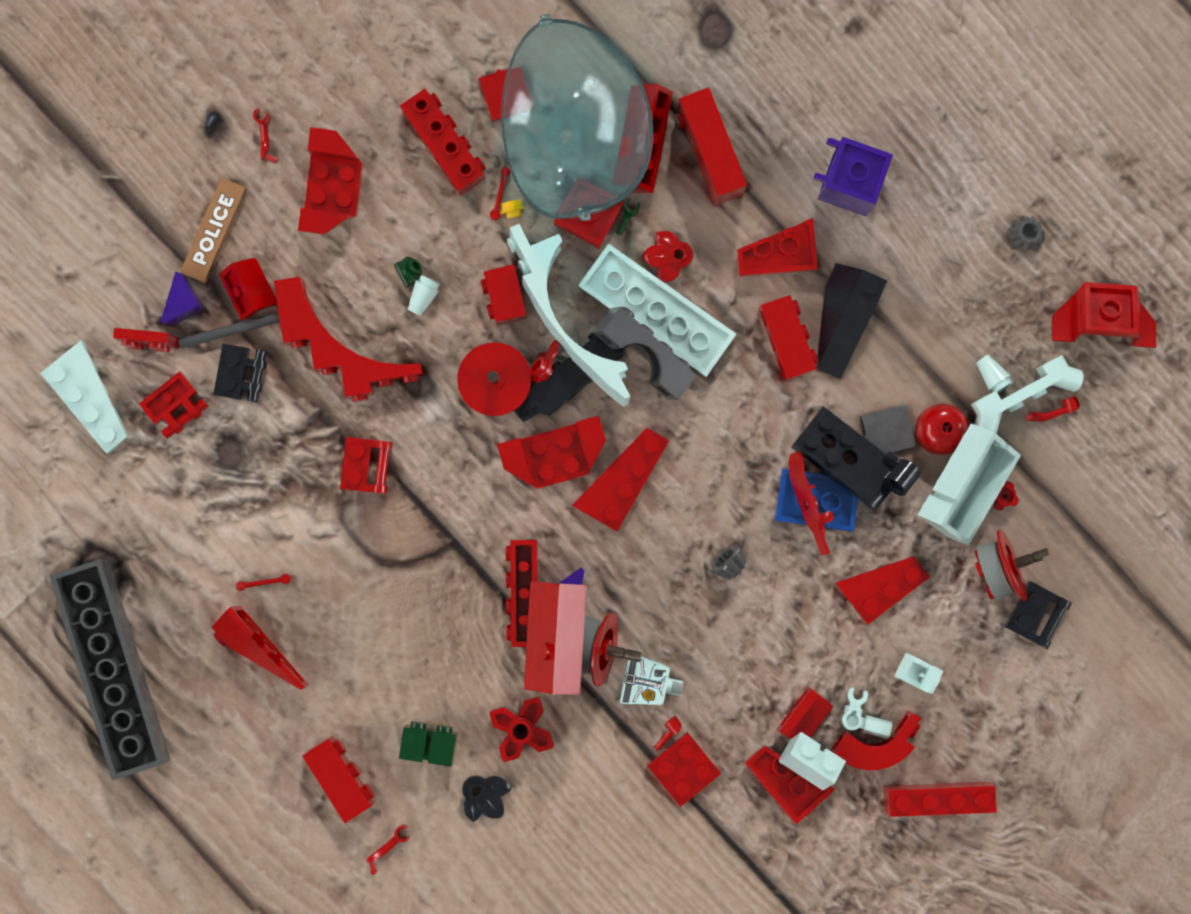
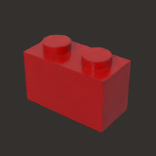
(504, 295)

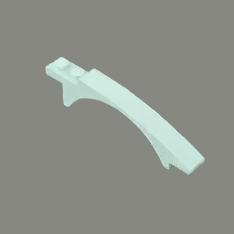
(535, 266)

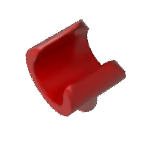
(673, 726)

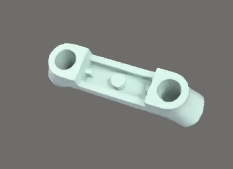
(1052, 373)

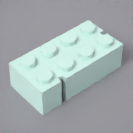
(969, 484)

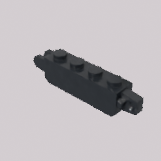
(564, 382)

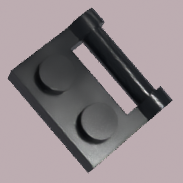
(1029, 612)

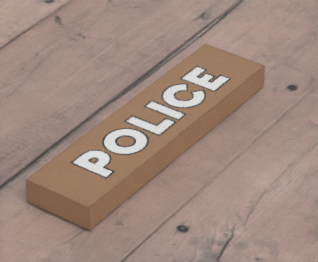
(213, 230)

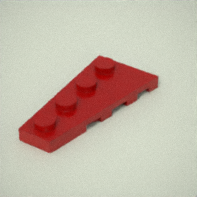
(622, 481)

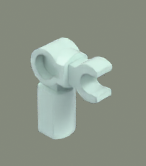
(852, 719)

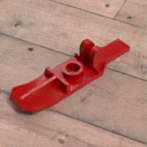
(808, 502)

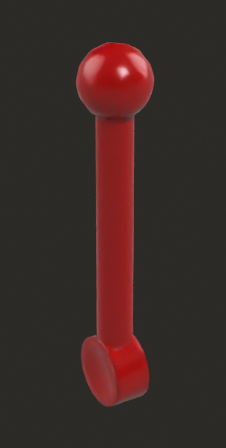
(495, 214)
(241, 586)

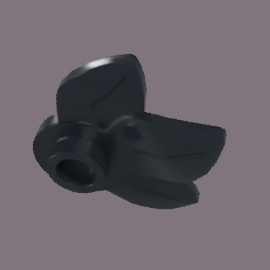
(487, 800)

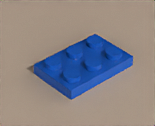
(829, 496)

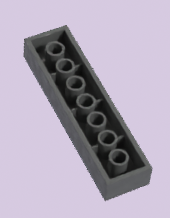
(110, 668)

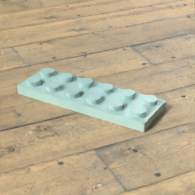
(673, 318)

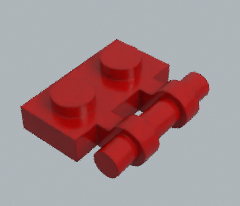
(170, 397)

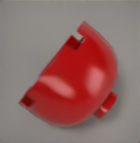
(930, 431)

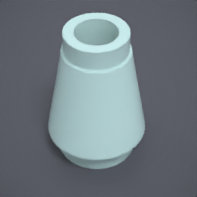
(423, 294)
(993, 374)

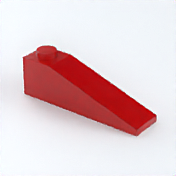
(245, 637)

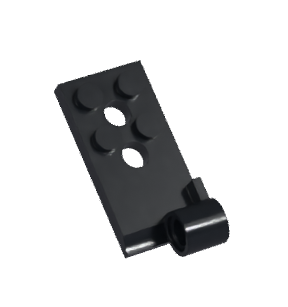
(872, 474)

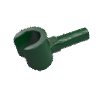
(627, 216)

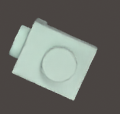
(919, 673)

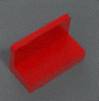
(247, 287)
(805, 715)

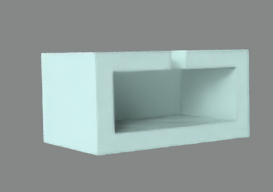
(809, 762)

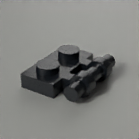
(233, 369)

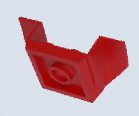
(331, 183)
(1106, 312)
(554, 454)

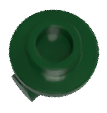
(408, 271)

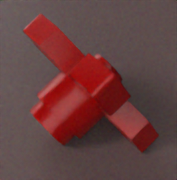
(535, 736)

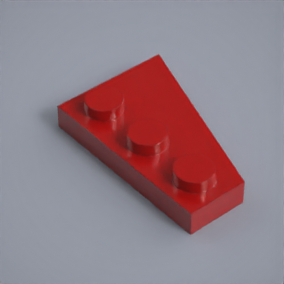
(781, 253)
(883, 587)
(788, 789)

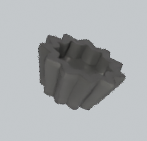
(1026, 233)
(729, 562)

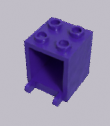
(853, 176)

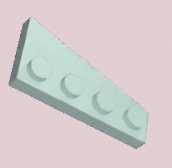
(81, 389)

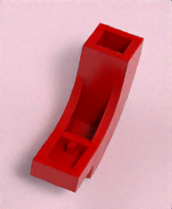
(880, 754)

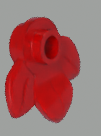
(664, 256)
(542, 367)

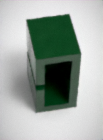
(428, 744)

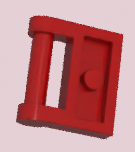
(357, 465)

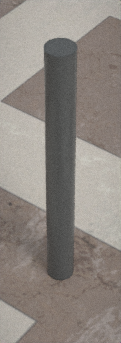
(229, 330)

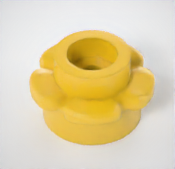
(512, 208)

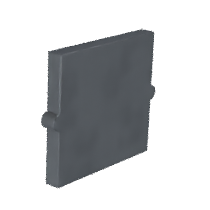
(889, 429)

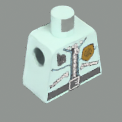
(648, 683)

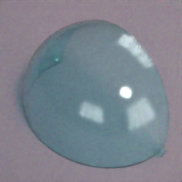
(574, 121)

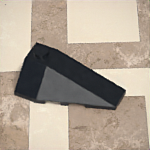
(847, 308)

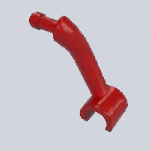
(264, 136)
(1070, 405)
(386, 848)

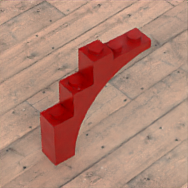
(358, 372)

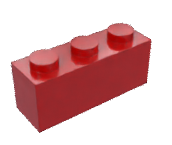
(788, 337)
(339, 779)

